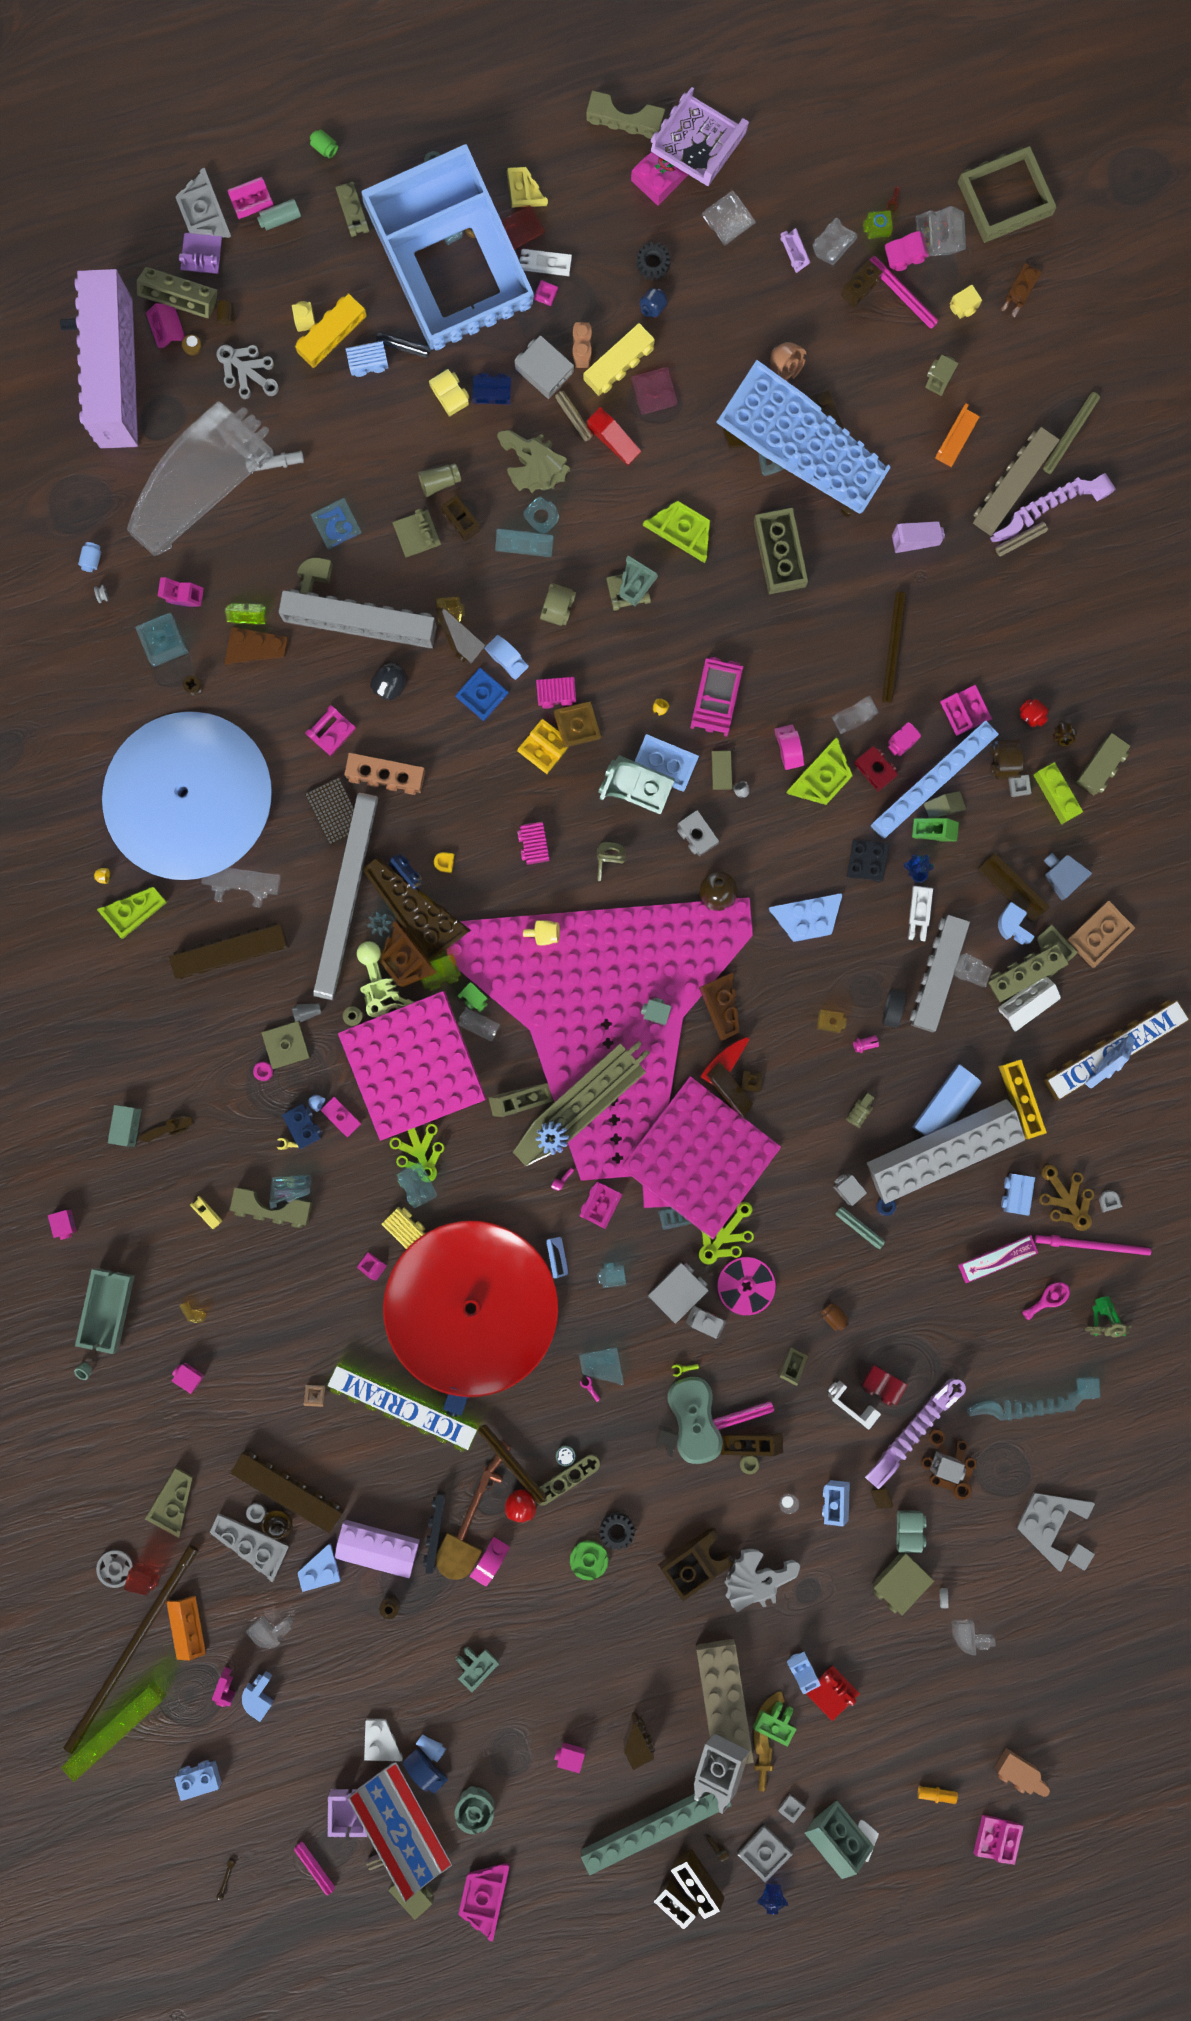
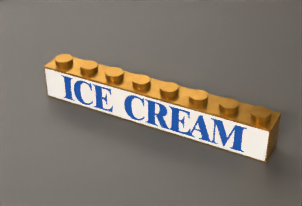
(1144, 1032)

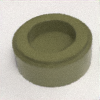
(749, 1464)

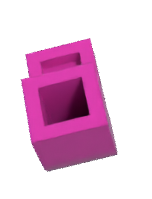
(180, 593)
(790, 747)
(490, 1562)

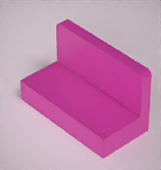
(164, 324)

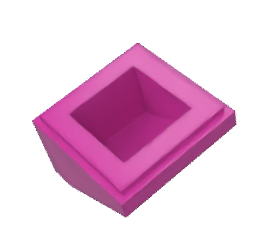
(371, 1266)

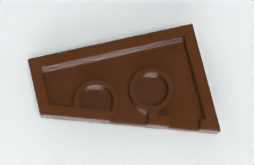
(253, 645)
(721, 1005)

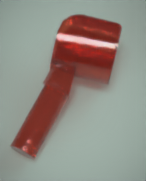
(893, 200)

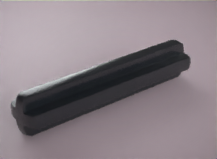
(403, 344)

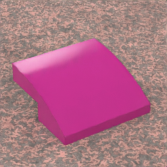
(966, 710)
(998, 1839)

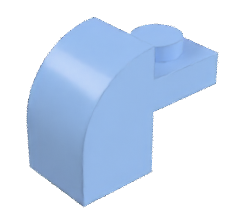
(506, 656)
(1009, 924)
(803, 1672)
(254, 1700)

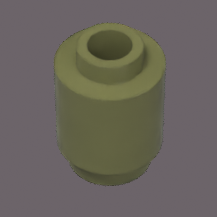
(359, 1016)

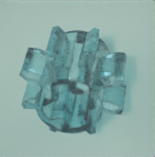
(379, 929)

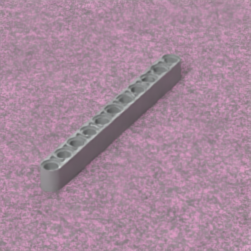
(345, 896)

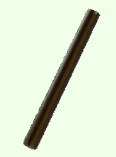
(894, 645)

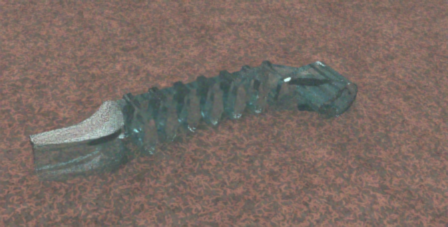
(1086, 1389)

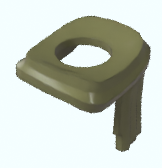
(602, 856)

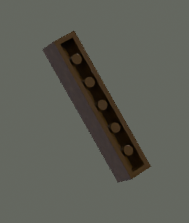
(228, 952)
(287, 1491)

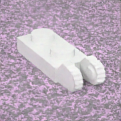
(920, 910)

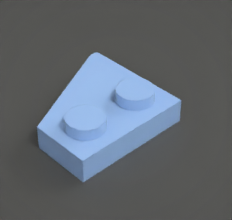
(320, 1570)

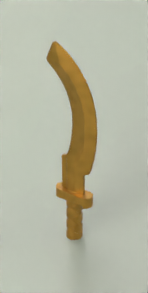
(762, 1745)

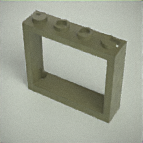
(991, 232)

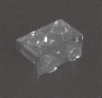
(833, 242)

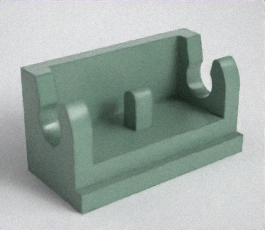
(124, 1126)

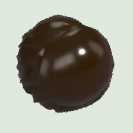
(276, 1524)

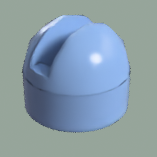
(316, 1102)

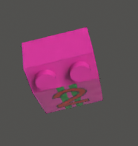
(657, 177)

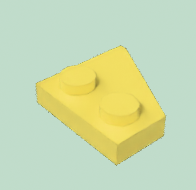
(524, 189)

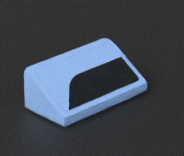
(557, 1257)

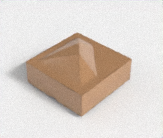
(314, 1395)

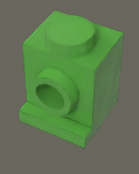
(473, 997)

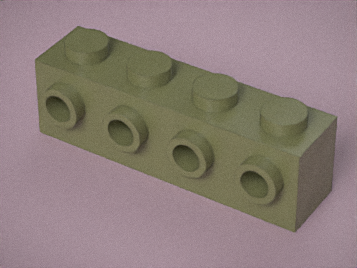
(177, 292)
(1028, 972)

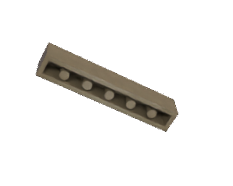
(1016, 480)

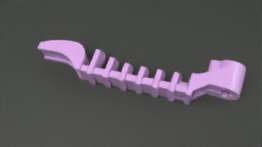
(1098, 488)
(890, 1458)

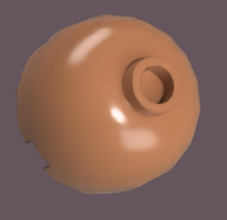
(787, 360)

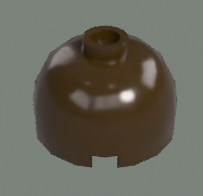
(718, 891)

